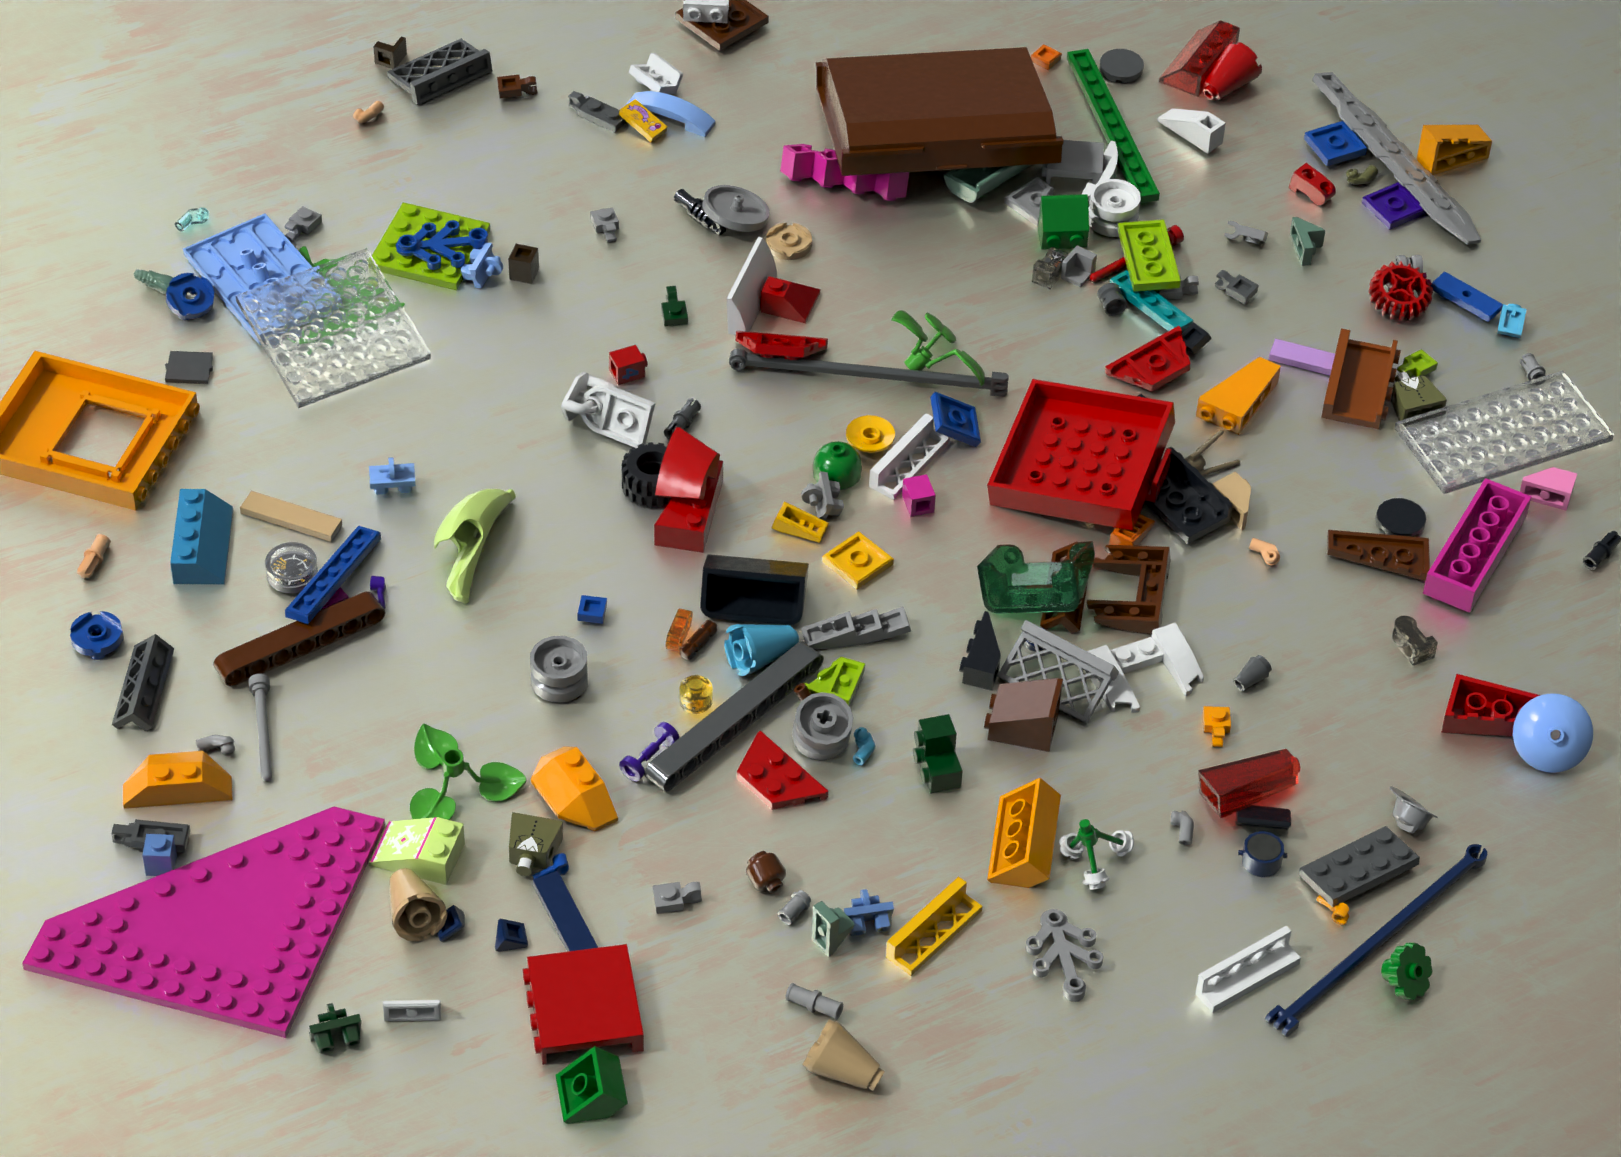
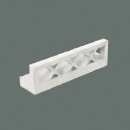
(901, 457)
(1247, 970)

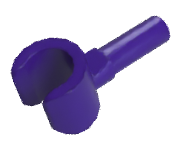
(377, 584)

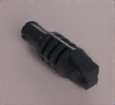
(695, 211)

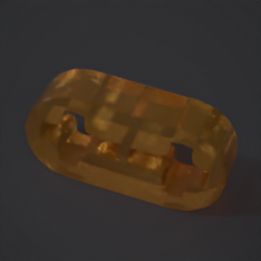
(679, 630)

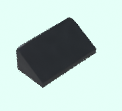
(1264, 817)

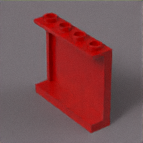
(583, 1000)

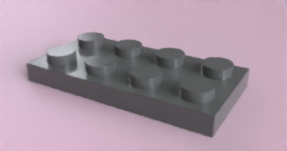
(1359, 866)

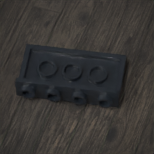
(1189, 501)

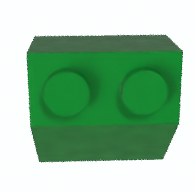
(1063, 221)
(591, 1087)

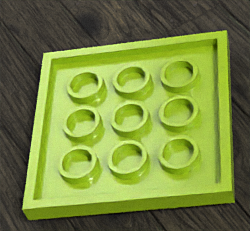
(408, 222)

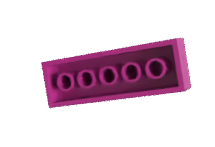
(1477, 545)

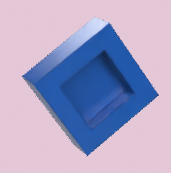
(592, 609)

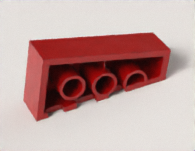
(688, 521)
(1483, 707)

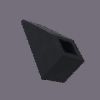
(983, 657)

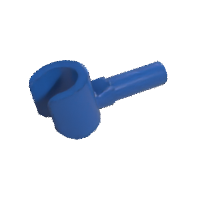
(559, 864)

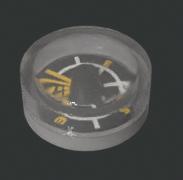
(290, 567)

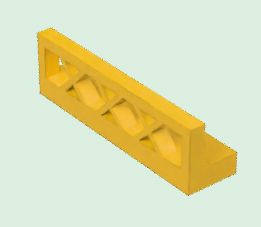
(927, 919)

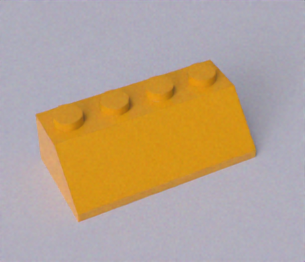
(1024, 835)

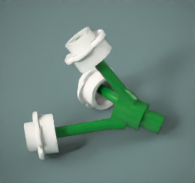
(1074, 844)

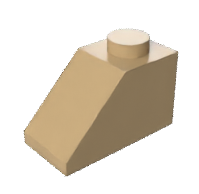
(1238, 493)

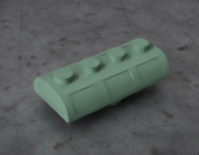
(975, 182)

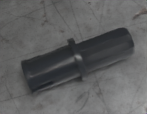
(1601, 550)

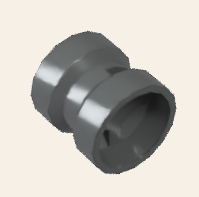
(1112, 299)

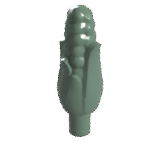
(154, 280)

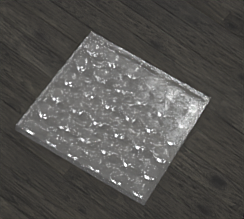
(333, 327)

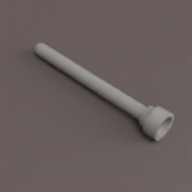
(259, 687)

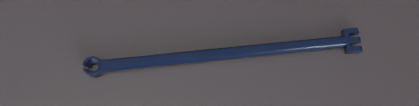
(1289, 1015)

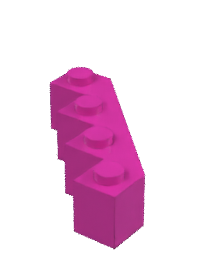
(802, 162)

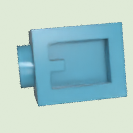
(1511, 320)

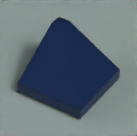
(453, 923)
(510, 935)

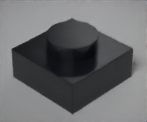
(1195, 338)

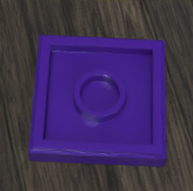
(1393, 205)

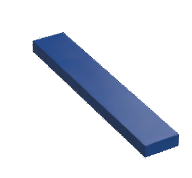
(332, 574)

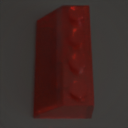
(1198, 57)

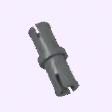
(683, 417)

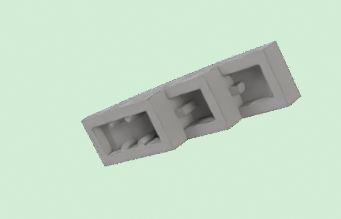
(857, 630)

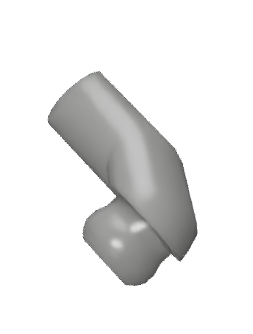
(216, 741)
(1185, 824)

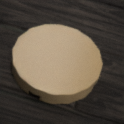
(789, 241)

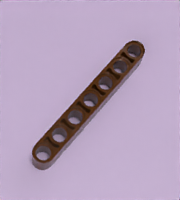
(299, 639)

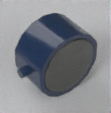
(1262, 854)

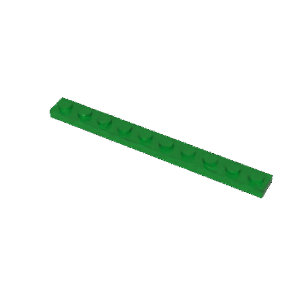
(1112, 123)

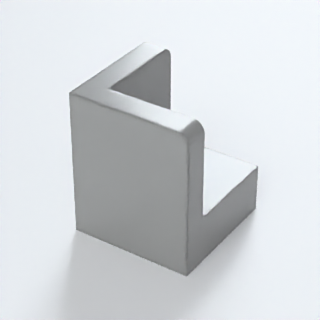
(1078, 266)

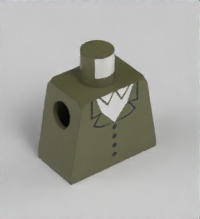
(1415, 396)
(533, 842)

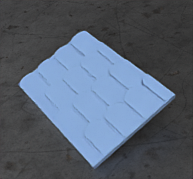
(244, 260)

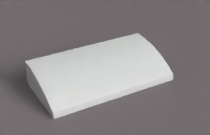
(745, 295)

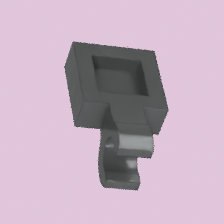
(1238, 288)

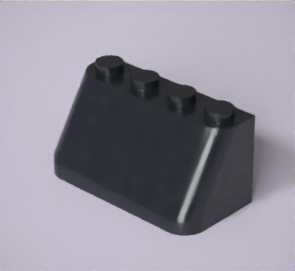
(753, 589)

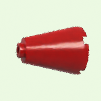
(1231, 71)

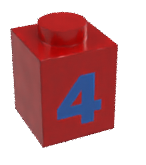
(627, 364)

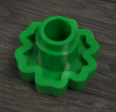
(1408, 971)

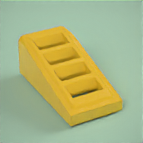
(785, 523)

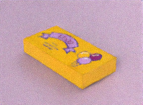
(643, 120)

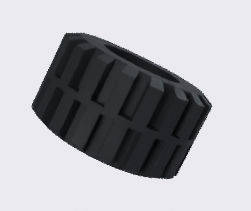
(641, 474)

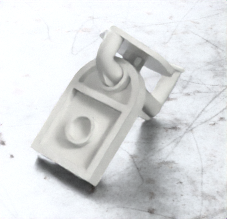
(609, 410)

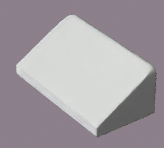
(412, 1010)

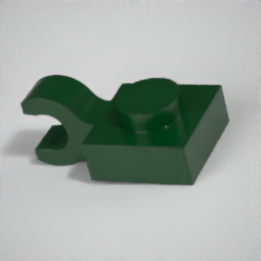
(673, 311)

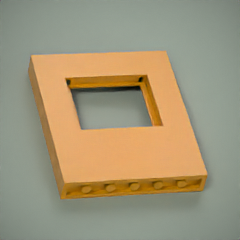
(46, 405)

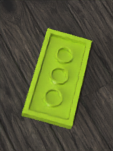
(1148, 255)

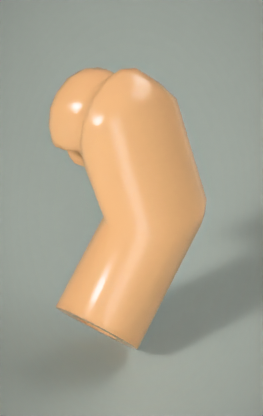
(369, 114)
(1268, 551)

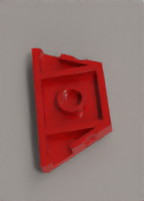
(783, 345)
(1153, 362)
(776, 776)

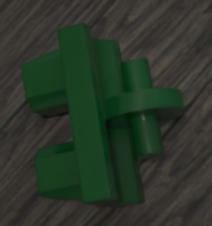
(331, 1026)

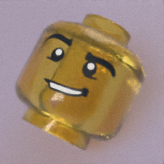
(695, 694)

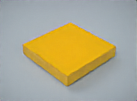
(857, 560)

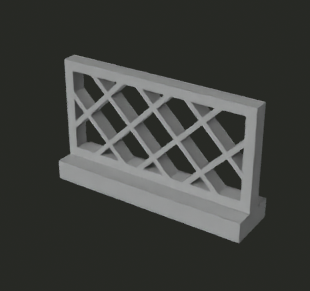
(1073, 656)

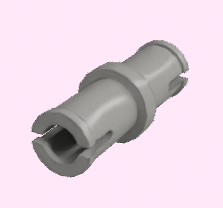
(814, 1001)

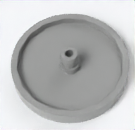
(735, 208)

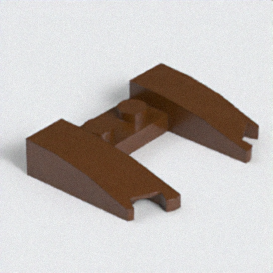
(1152, 567)

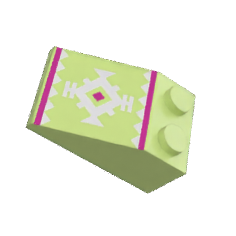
(422, 845)

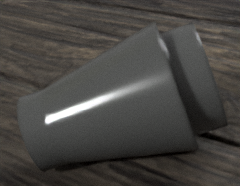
(1254, 671)

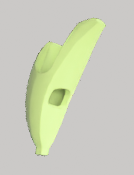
(461, 525)

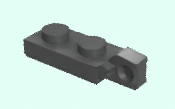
(596, 111)
(135, 833)

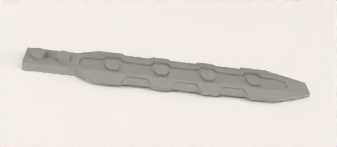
(1398, 159)

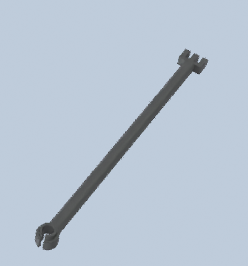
(996, 384)

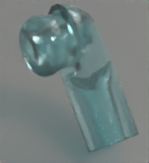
(191, 217)

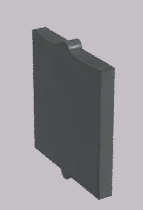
(189, 367)

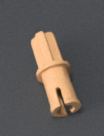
(93, 556)

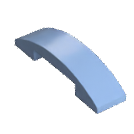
(670, 106)

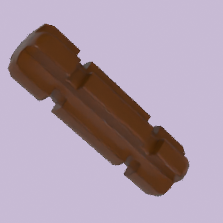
(698, 639)

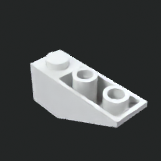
(1196, 127)

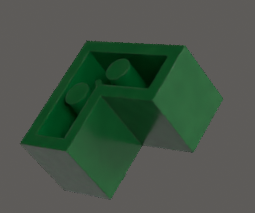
(937, 754)

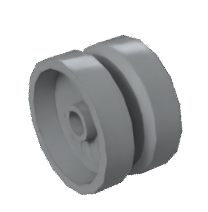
(559, 669)
(822, 726)

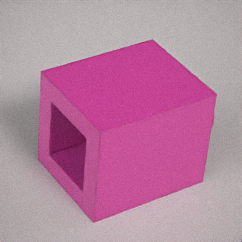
(918, 495)

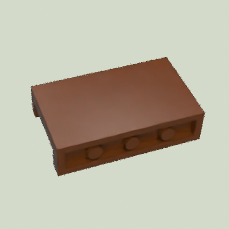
(1360, 382)

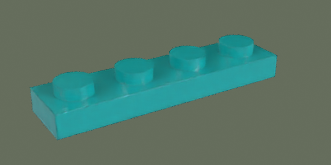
(1152, 304)

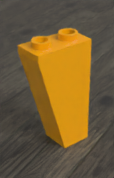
(1239, 396)

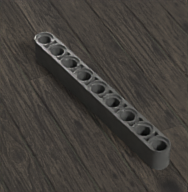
(733, 716)

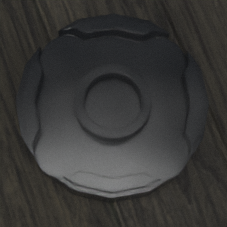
(1400, 517)

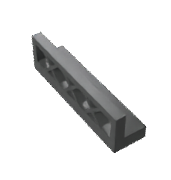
(144, 683)

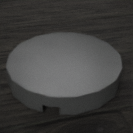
(1121, 65)

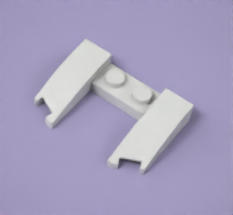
(1165, 645)

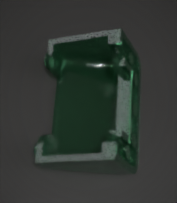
(1023, 587)

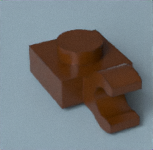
(513, 86)

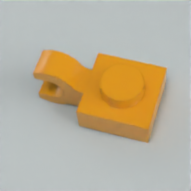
(1218, 722)

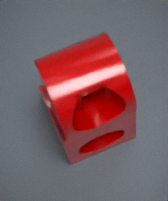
(1312, 184)

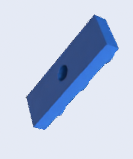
(1466, 296)

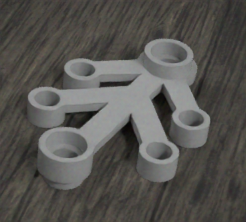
(1064, 949)

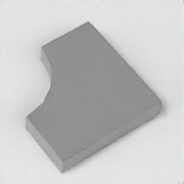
(1028, 197)

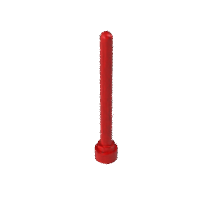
(1175, 235)

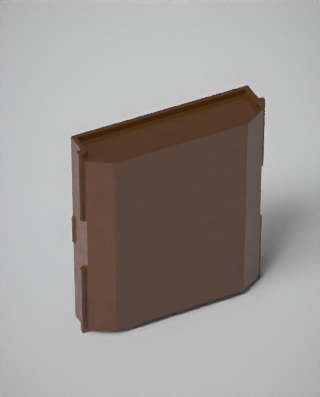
(936, 111)

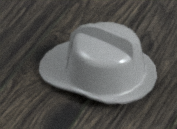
(1409, 813)

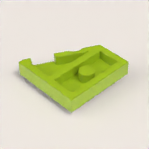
(839, 679)

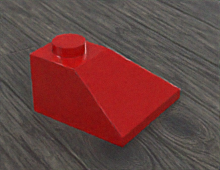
(788, 299)

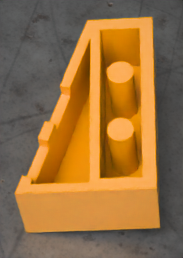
(1452, 147)

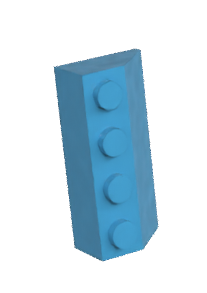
(201, 538)

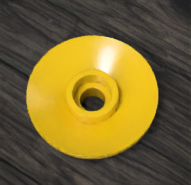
(870, 433)

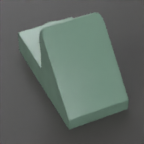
(1306, 239)
(829, 927)

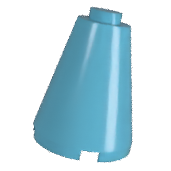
(756, 646)

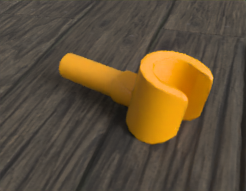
(1340, 911)

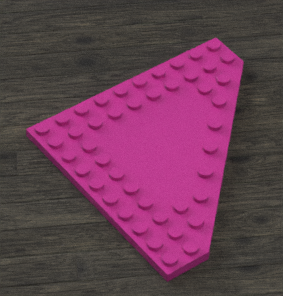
(224, 933)

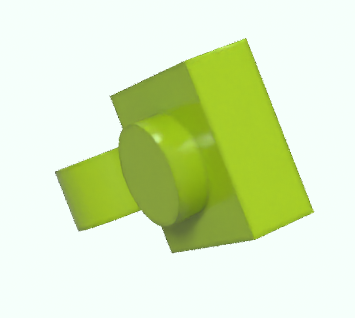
(1418, 364)

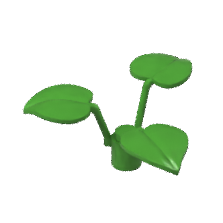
(921, 356)
(438, 747)

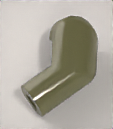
(1361, 178)

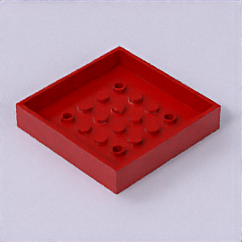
(1081, 454)

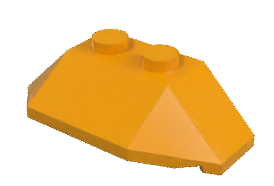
(177, 780)
(574, 789)

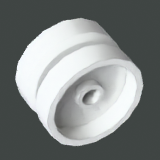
(1113, 203)

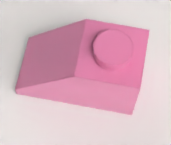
(1550, 487)

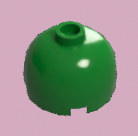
(840, 462)

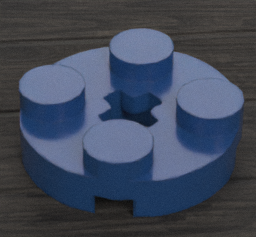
(187, 308)
(99, 645)

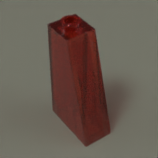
(1247, 781)

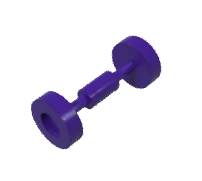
(632, 767)

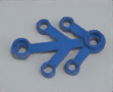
(413, 244)

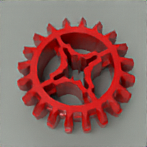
(1401, 283)

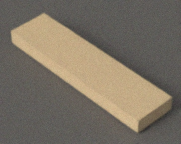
(291, 516)

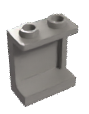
(1079, 160)

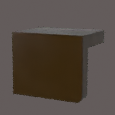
(389, 55)
(523, 263)

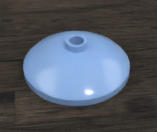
(1534, 728)

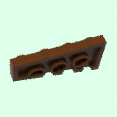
(1387, 552)

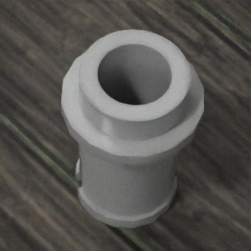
(1532, 367)
(798, 903)

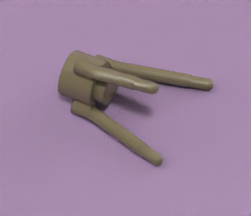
(1198, 461)

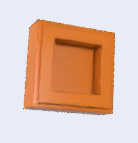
(1046, 57)

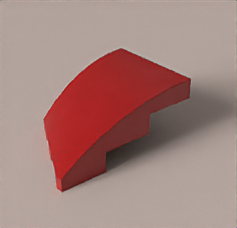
(686, 467)

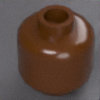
(765, 872)

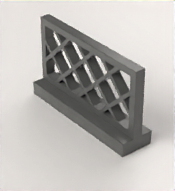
(445, 78)

